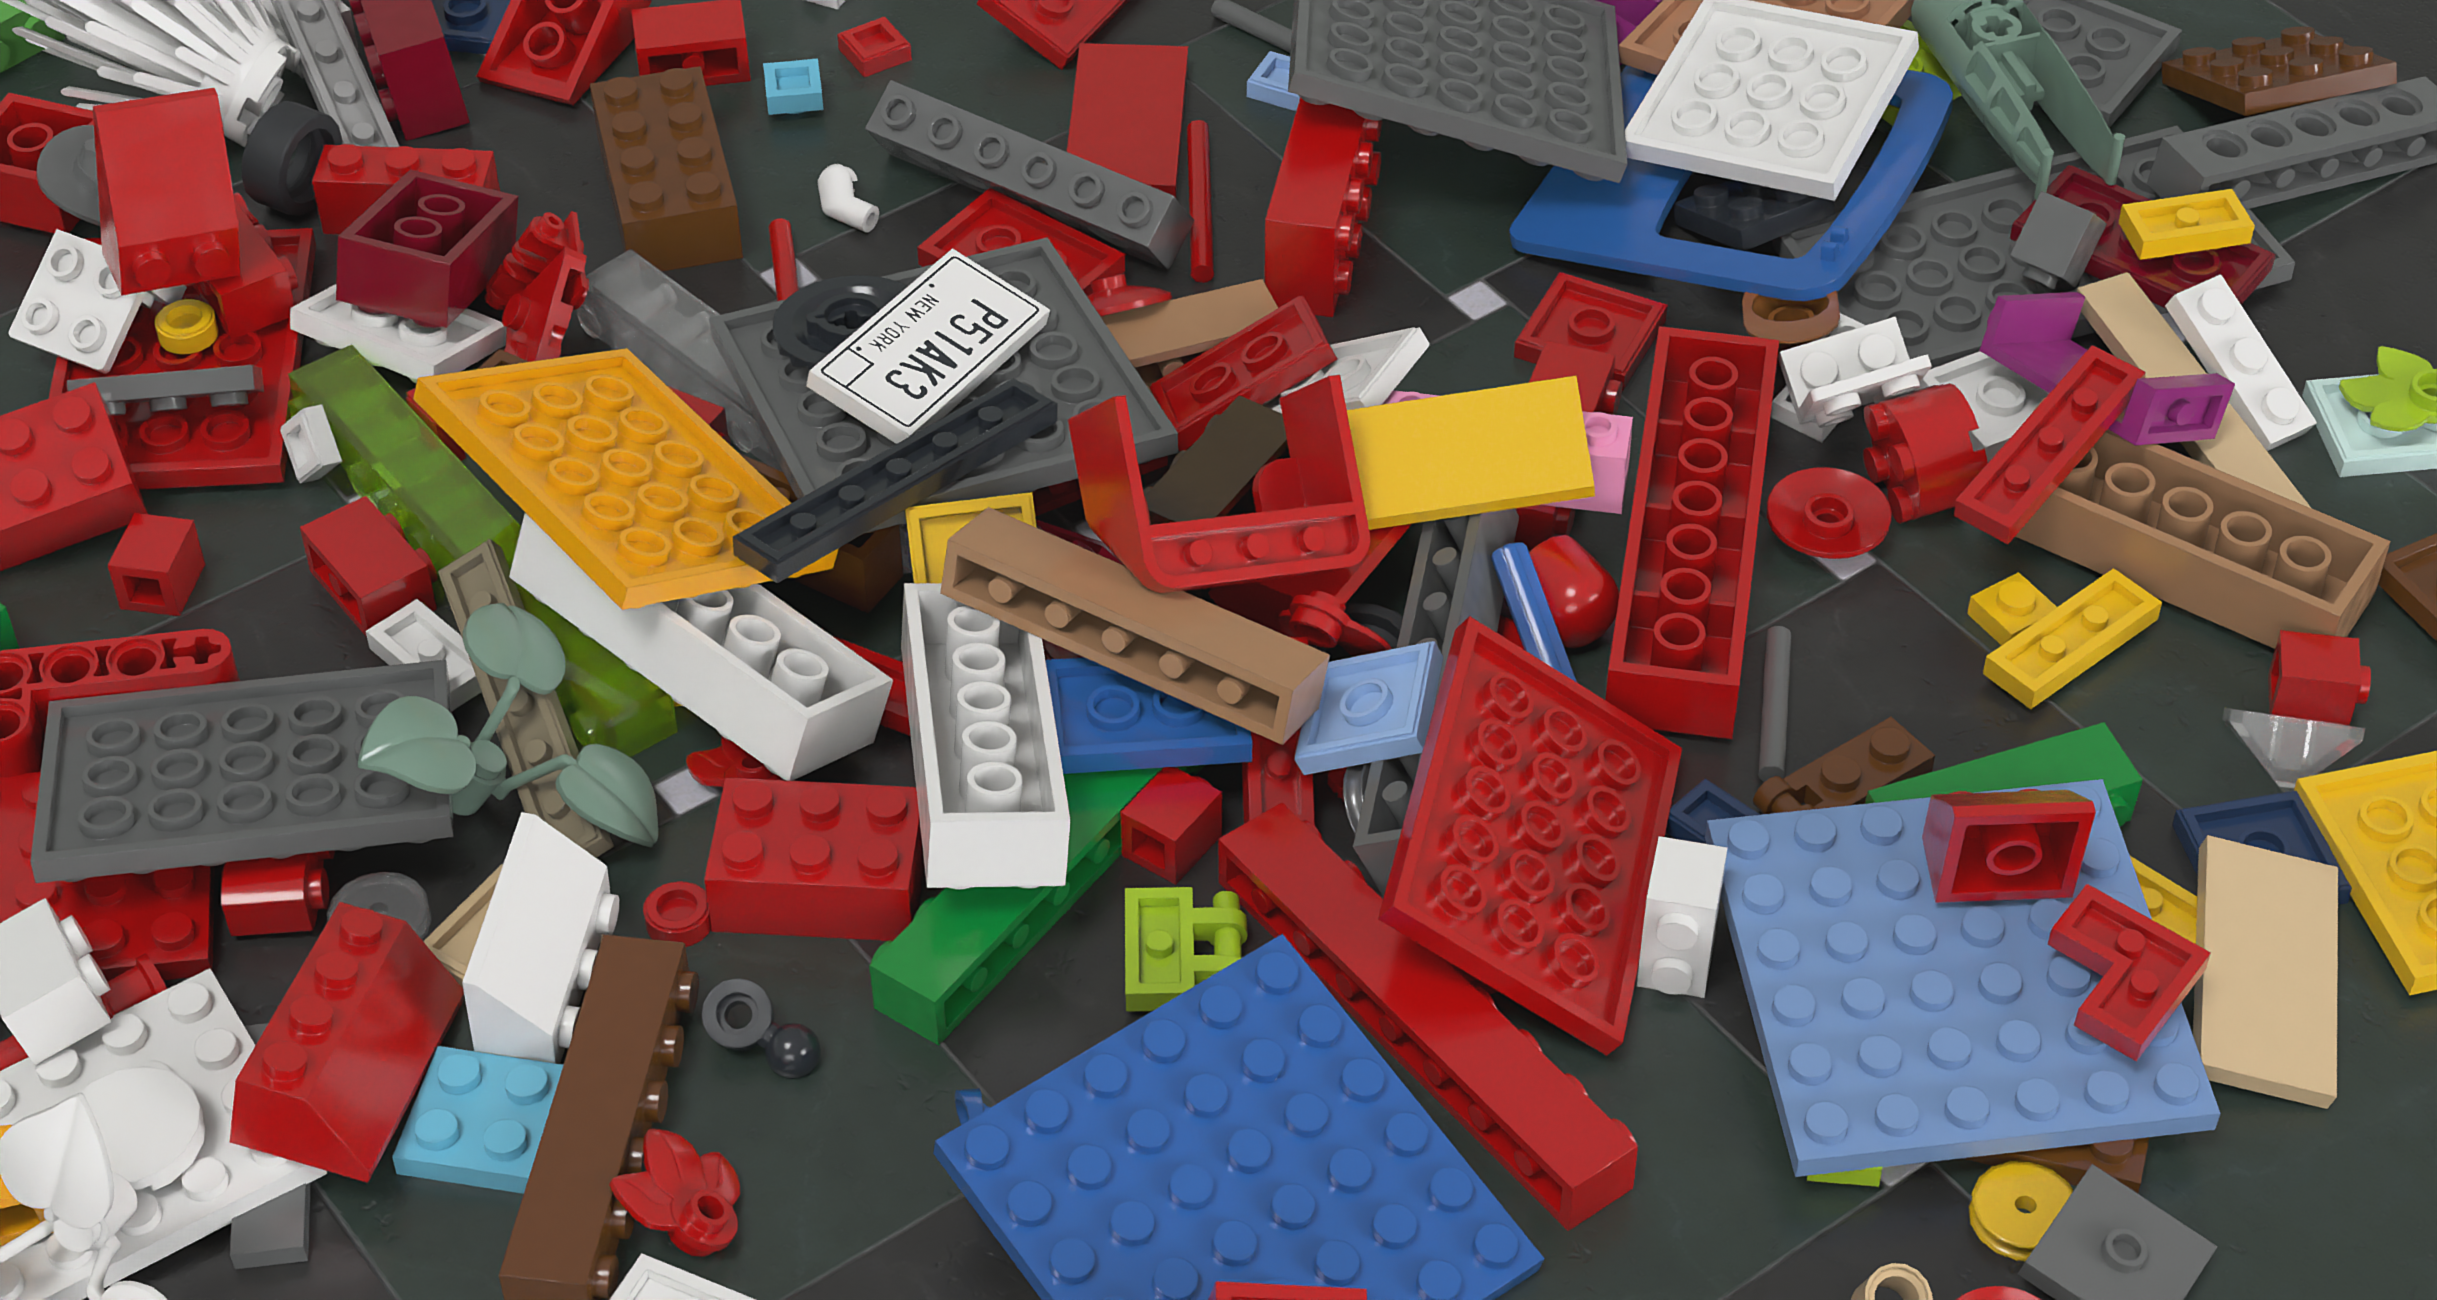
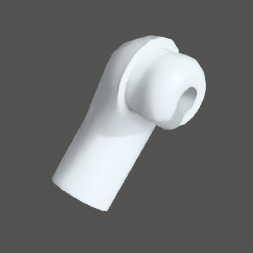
(839, 202)

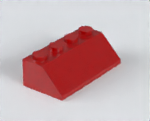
(346, 1046)

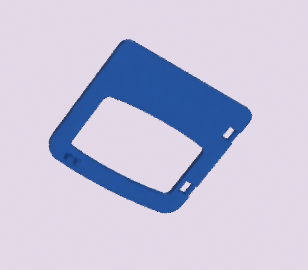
(1622, 221)

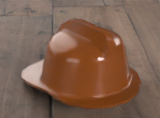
(1788, 320)

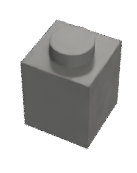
(2057, 241)

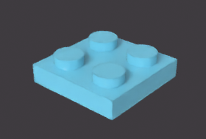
(477, 1119)

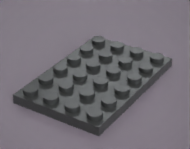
(227, 774)

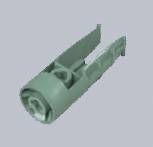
(2002, 66)

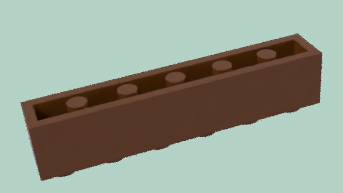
(598, 1121)

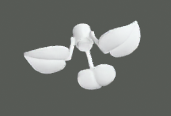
(63, 1166)

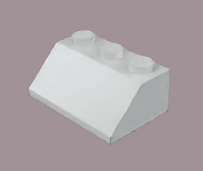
(537, 945)

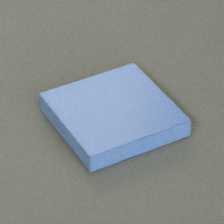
(1372, 709)

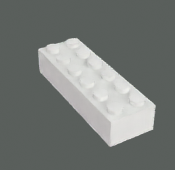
(728, 657)
(982, 747)

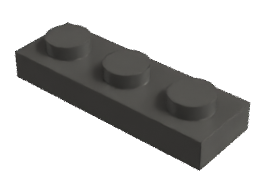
(170, 389)

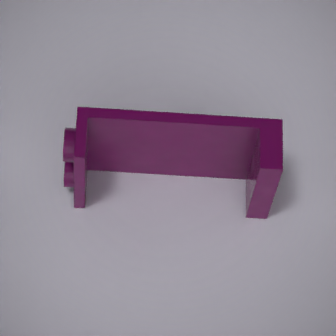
(2034, 340)

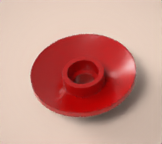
(1114, 295)
(1828, 513)

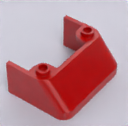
(1305, 505)

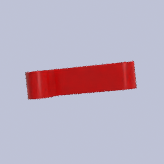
(97, 668)

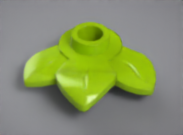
(2400, 395)

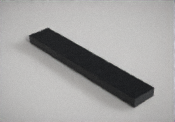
(894, 480)

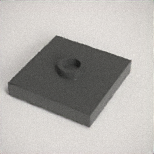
(2115, 1247)

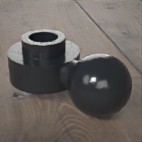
(789, 1048)

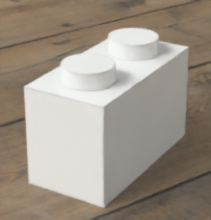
(1681, 917)
(47, 984)

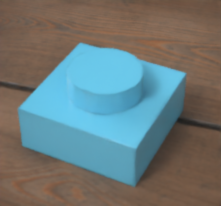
(793, 86)

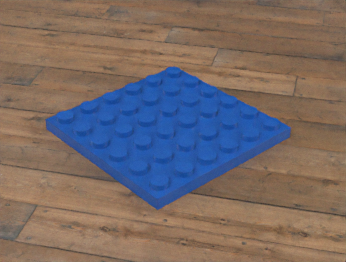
(1234, 1146)

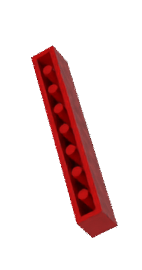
(1431, 1018)

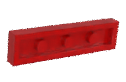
(2048, 445)

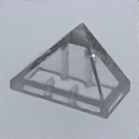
(2290, 745)

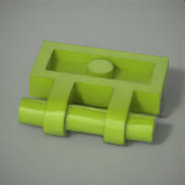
(1162, 938)

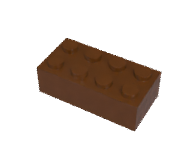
(667, 169)

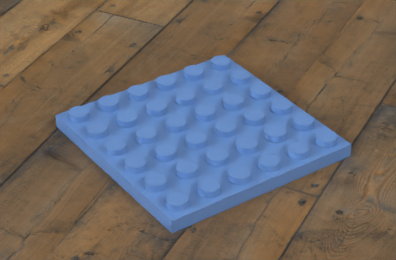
(1925, 1022)

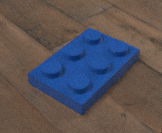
(1126, 725)

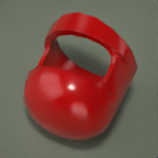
(1576, 589)

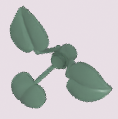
(422, 744)

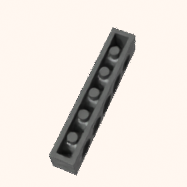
(2304, 146)
(1031, 172)

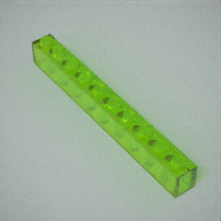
(448, 514)

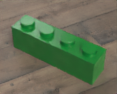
(2066, 758)

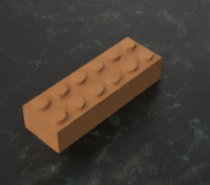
(2210, 542)

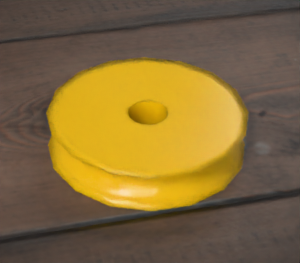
(2010, 1188)

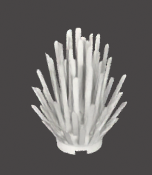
(175, 49)

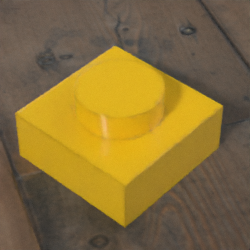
(2008, 607)

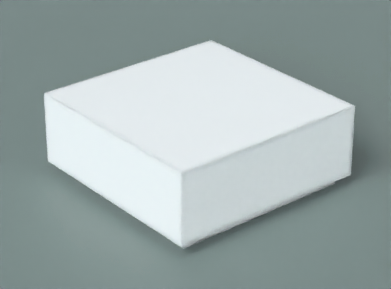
(310, 444)

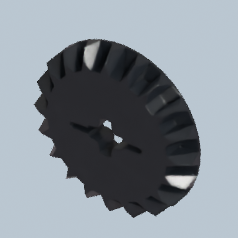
(819, 315)

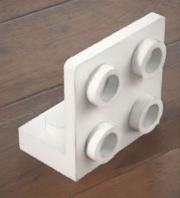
(77, 307)
(1850, 371)

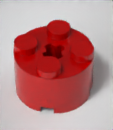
(1922, 449)

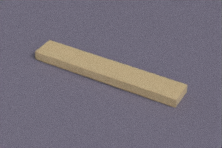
(2144, 339)

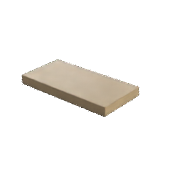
(2271, 974)

